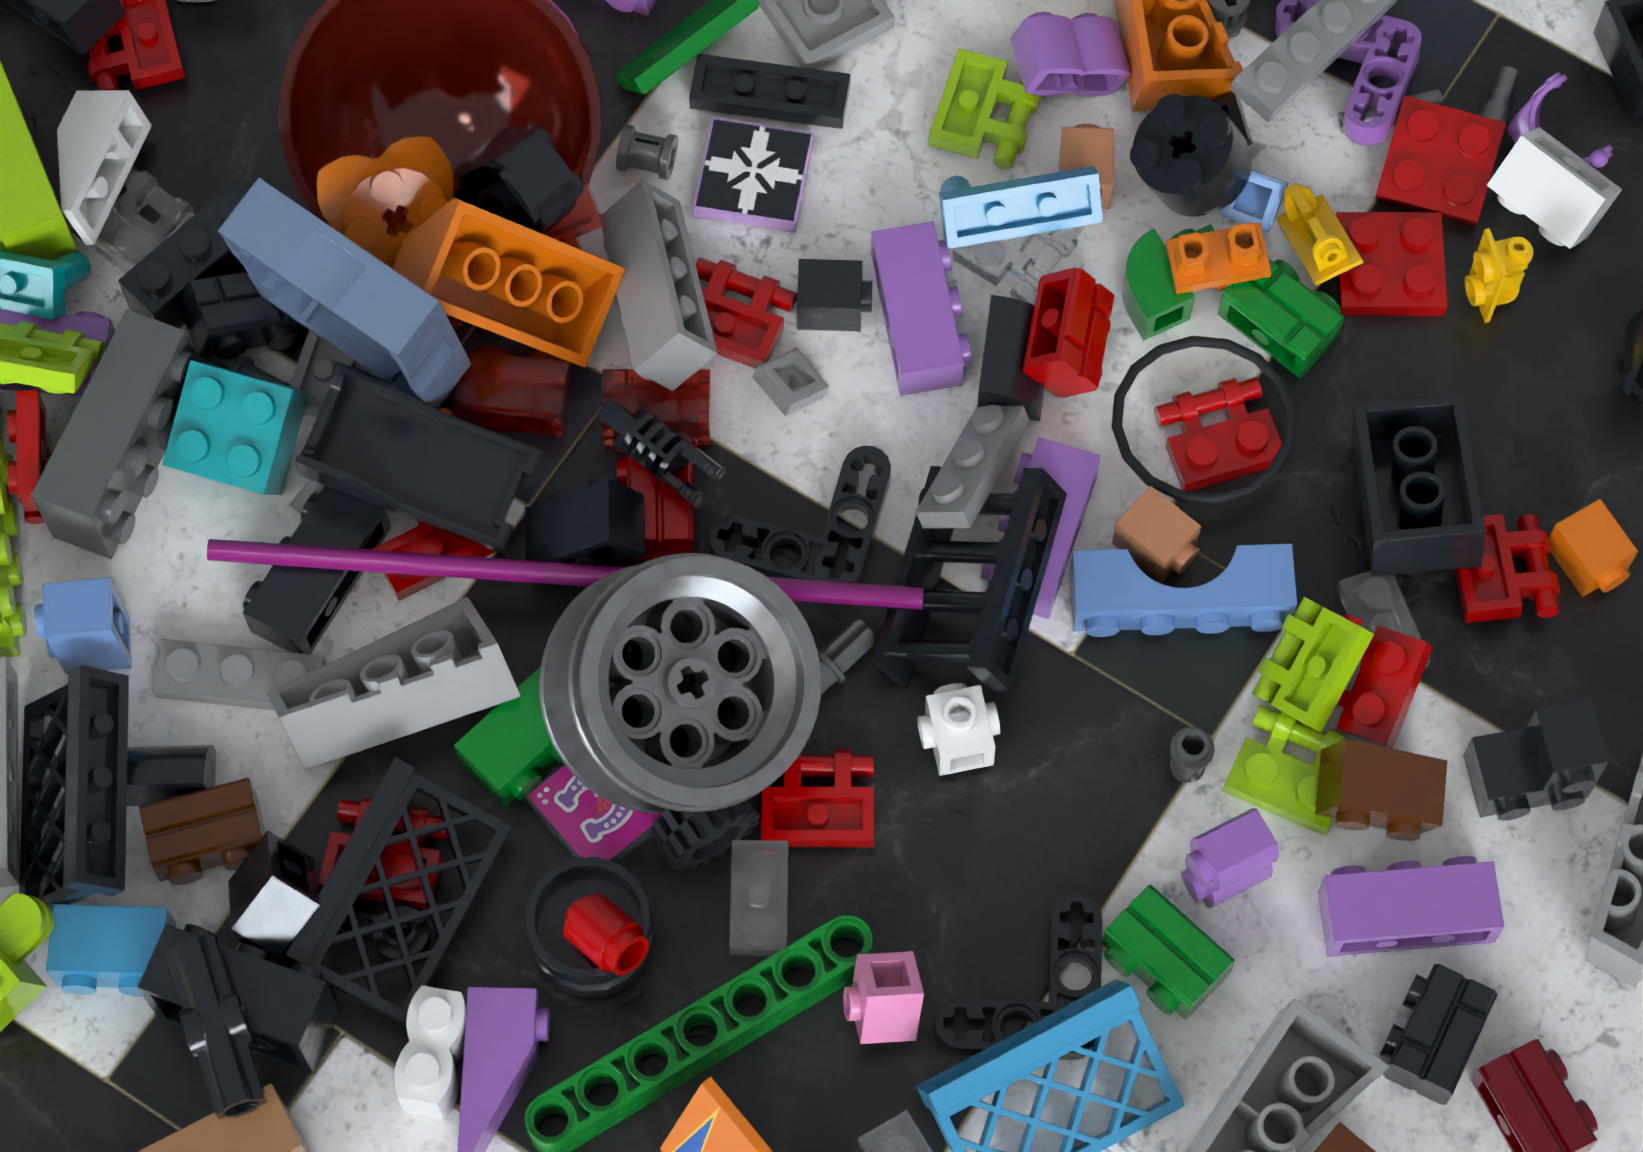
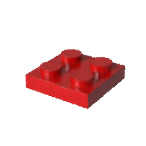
(1440, 160)
(1399, 267)

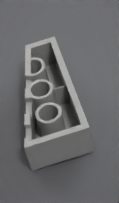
(395, 686)
(1288, 1086)

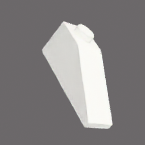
(95, 154)

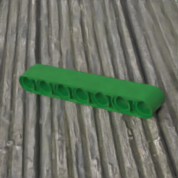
(687, 1060)

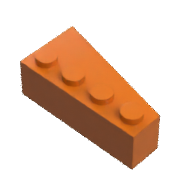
(1174, 51)

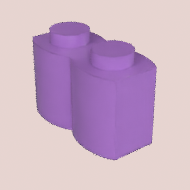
(1070, 55)
(1230, 859)

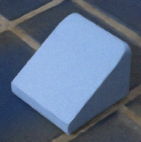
(1258, 200)

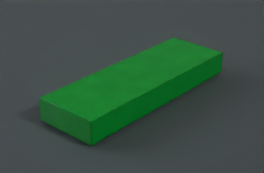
(683, 44)

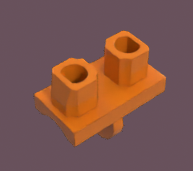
(1218, 258)

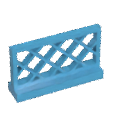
(1043, 1045)

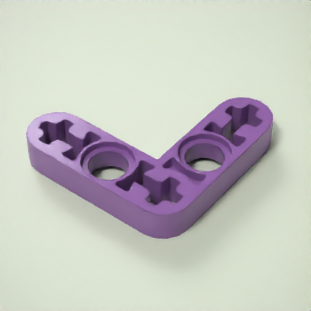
(1373, 52)

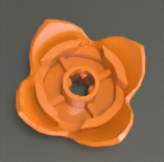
(360, 189)

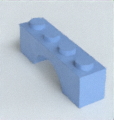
(1116, 595)

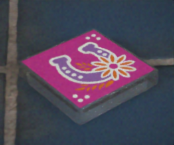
(585, 821)

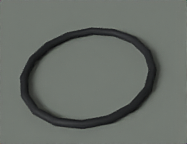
(1201, 497)

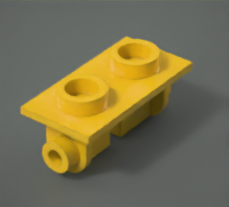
(1316, 234)
(1497, 272)

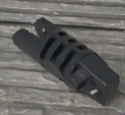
(659, 448)

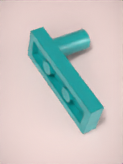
(39, 284)

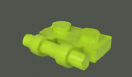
(968, 105)
(46, 358)
(1312, 663)
(1279, 781)

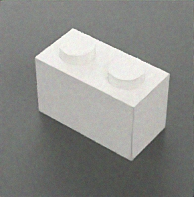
(1553, 188)

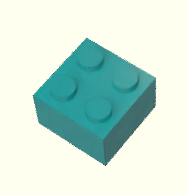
(235, 428)

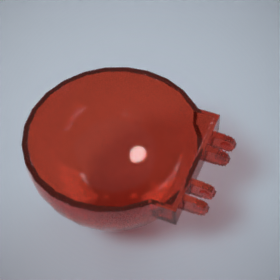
(442, 72)

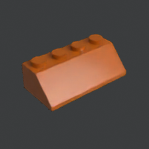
(511, 279)

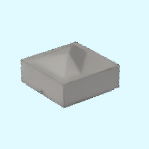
(790, 381)

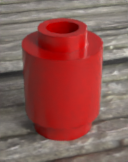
(605, 934)

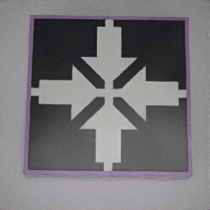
(753, 174)

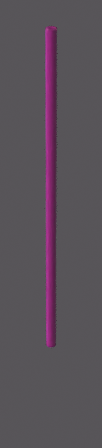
(524, 571)

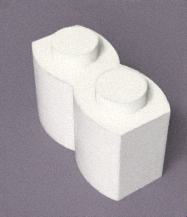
(426, 1068)

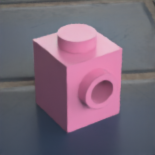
(885, 997)

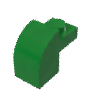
(1150, 288)

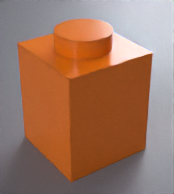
(1592, 549)

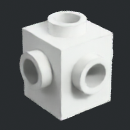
(959, 728)

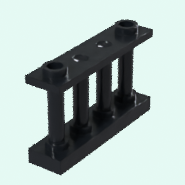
(1004, 606)

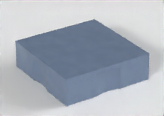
(345, 294)

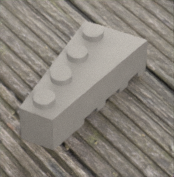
(1618, 926)

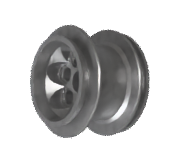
(771, 685)

